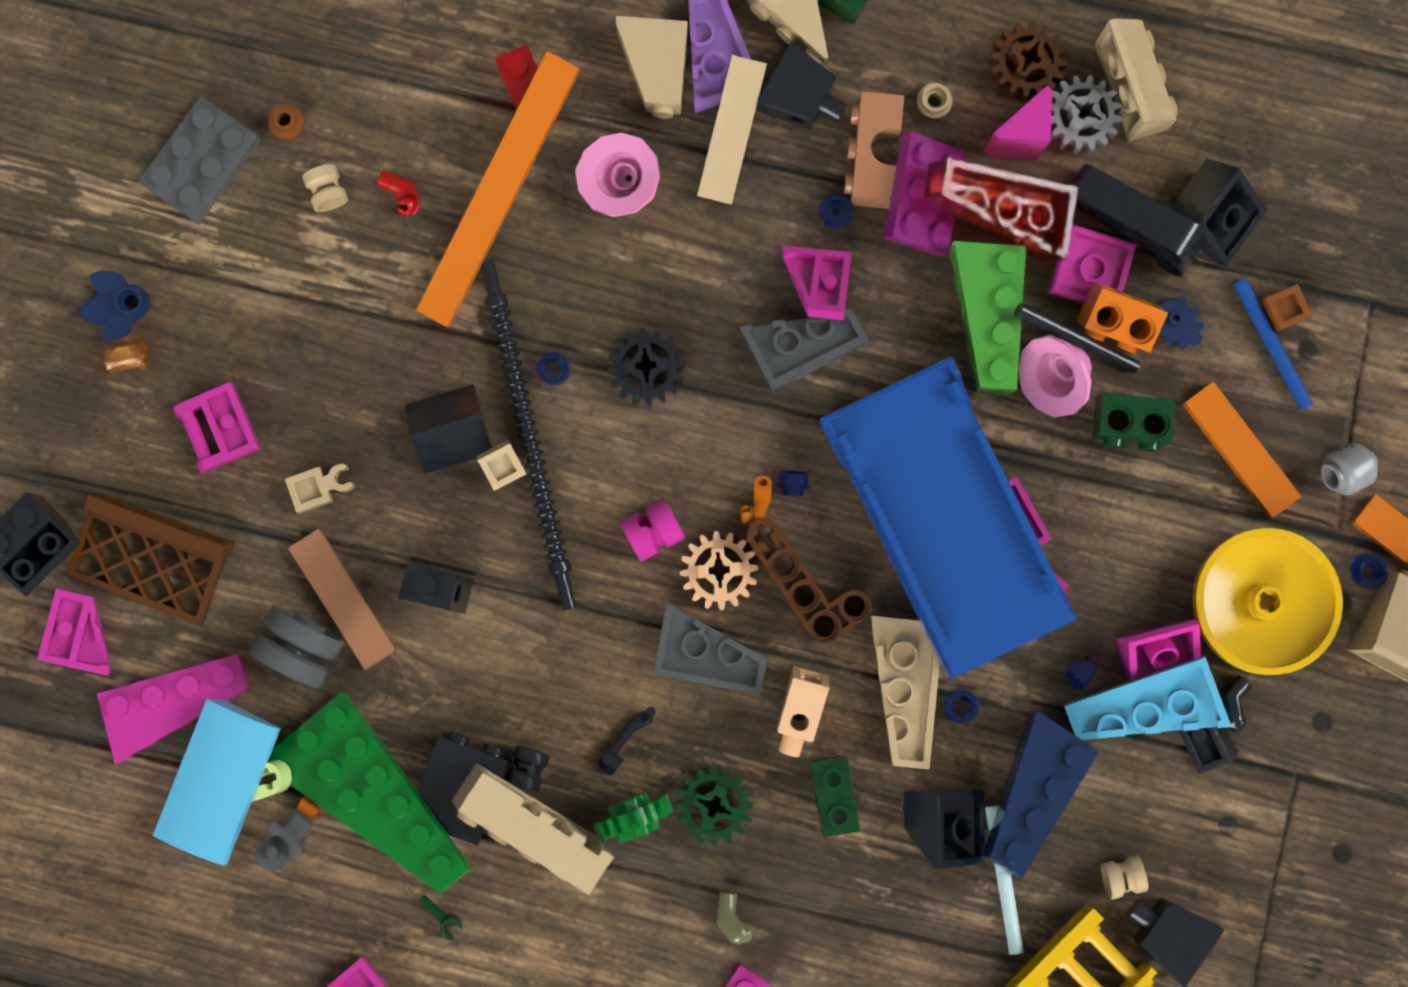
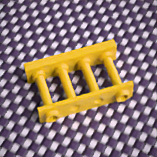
(1059, 954)

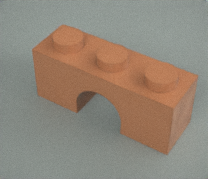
(876, 118)

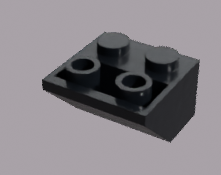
(33, 542)

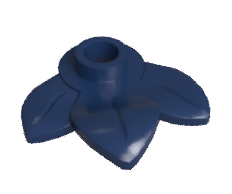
(111, 304)

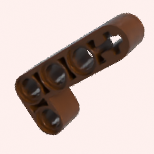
(797, 576)

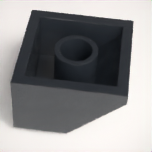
(1222, 206)

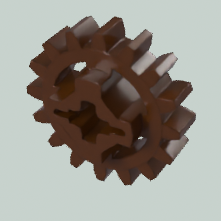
(1014, 54)

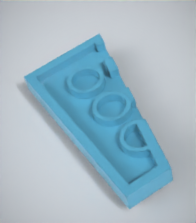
(1163, 701)

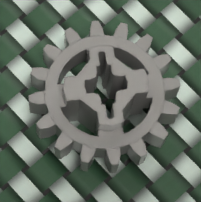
(1095, 123)

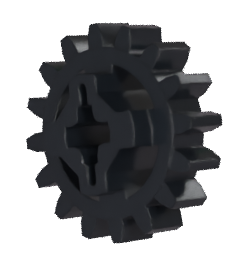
(663, 367)

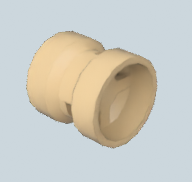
(325, 187)
(1124, 877)

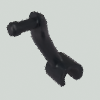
(610, 759)

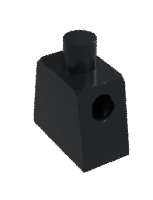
(800, 91)
(435, 588)
(1174, 937)

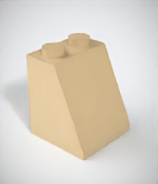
(1384, 629)

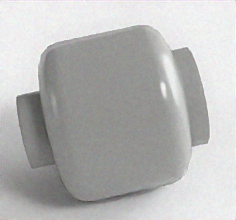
(1349, 469)

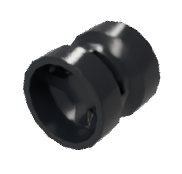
(528, 759)

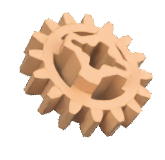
(736, 569)

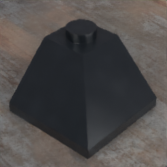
(946, 825)

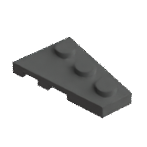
(802, 345)
(705, 656)

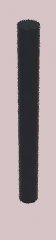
(1076, 338)

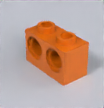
(1124, 312)

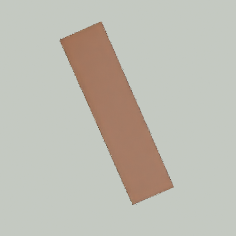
(342, 599)

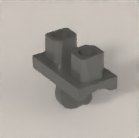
(282, 842)

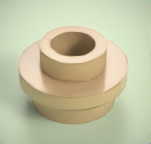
(934, 90)

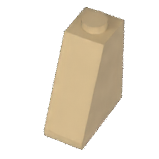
(656, 60)

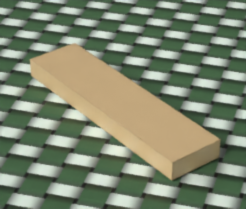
(731, 129)

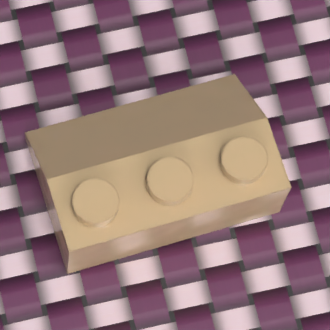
(1138, 79)

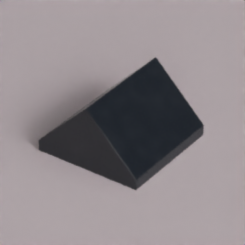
(447, 429)

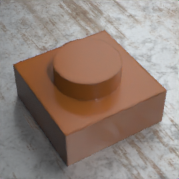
(1286, 308)

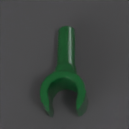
(441, 917)

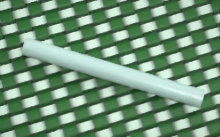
(1006, 897)

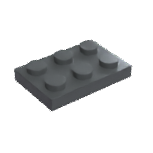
(199, 160)

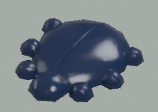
(1181, 323)

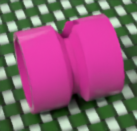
(652, 529)

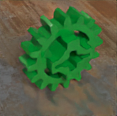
(633, 817)

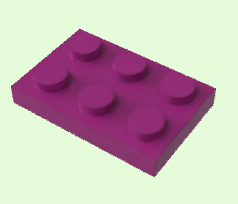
(910, 217)

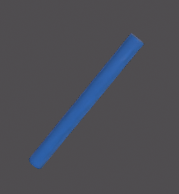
(1273, 344)

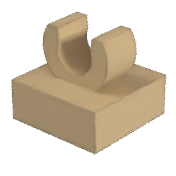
(501, 465)

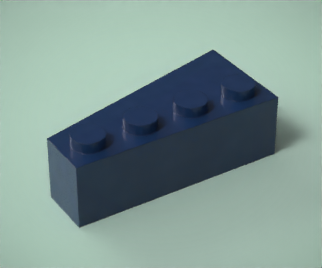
(1039, 786)

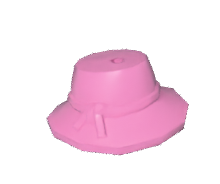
(605, 173)
(1055, 376)

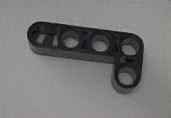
(1140, 218)

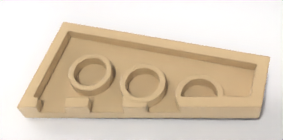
(908, 688)

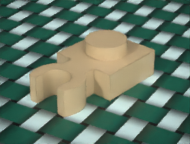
(313, 489)

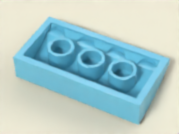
(216, 781)

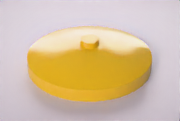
(1267, 601)

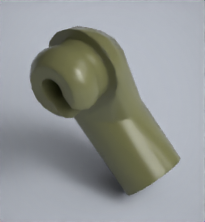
(729, 923)

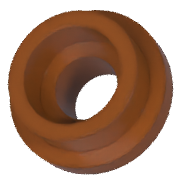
(291, 130)

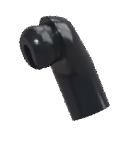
(1231, 700)

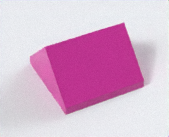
(1025, 132)
(1159, 648)

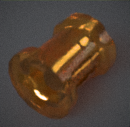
(127, 356)

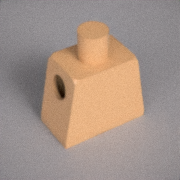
(805, 696)

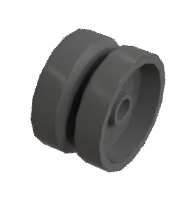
(299, 641)

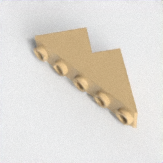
(795, 23)

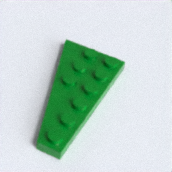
(356, 779)

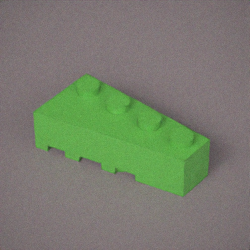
(988, 291)

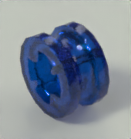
(564, 366)
(956, 696)

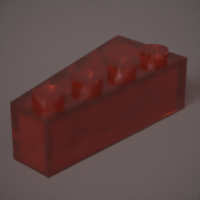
(1006, 205)

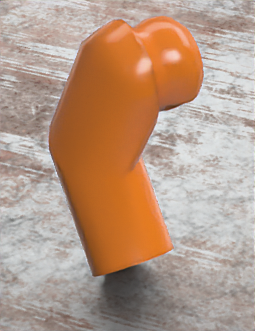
(761, 500)

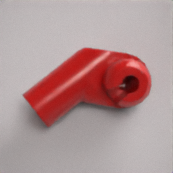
(404, 190)

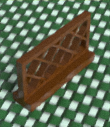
(161, 529)

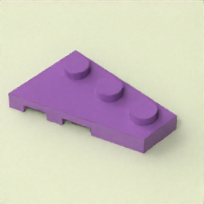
(713, 43)

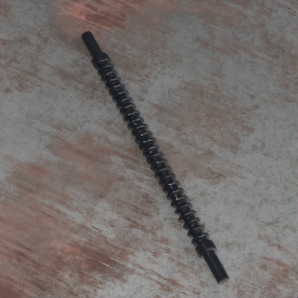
(559, 566)

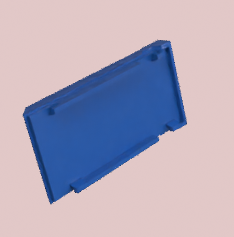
(947, 518)

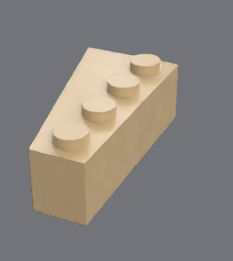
(532, 828)

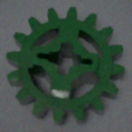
(708, 820)

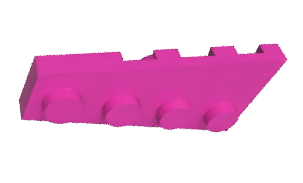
(160, 705)

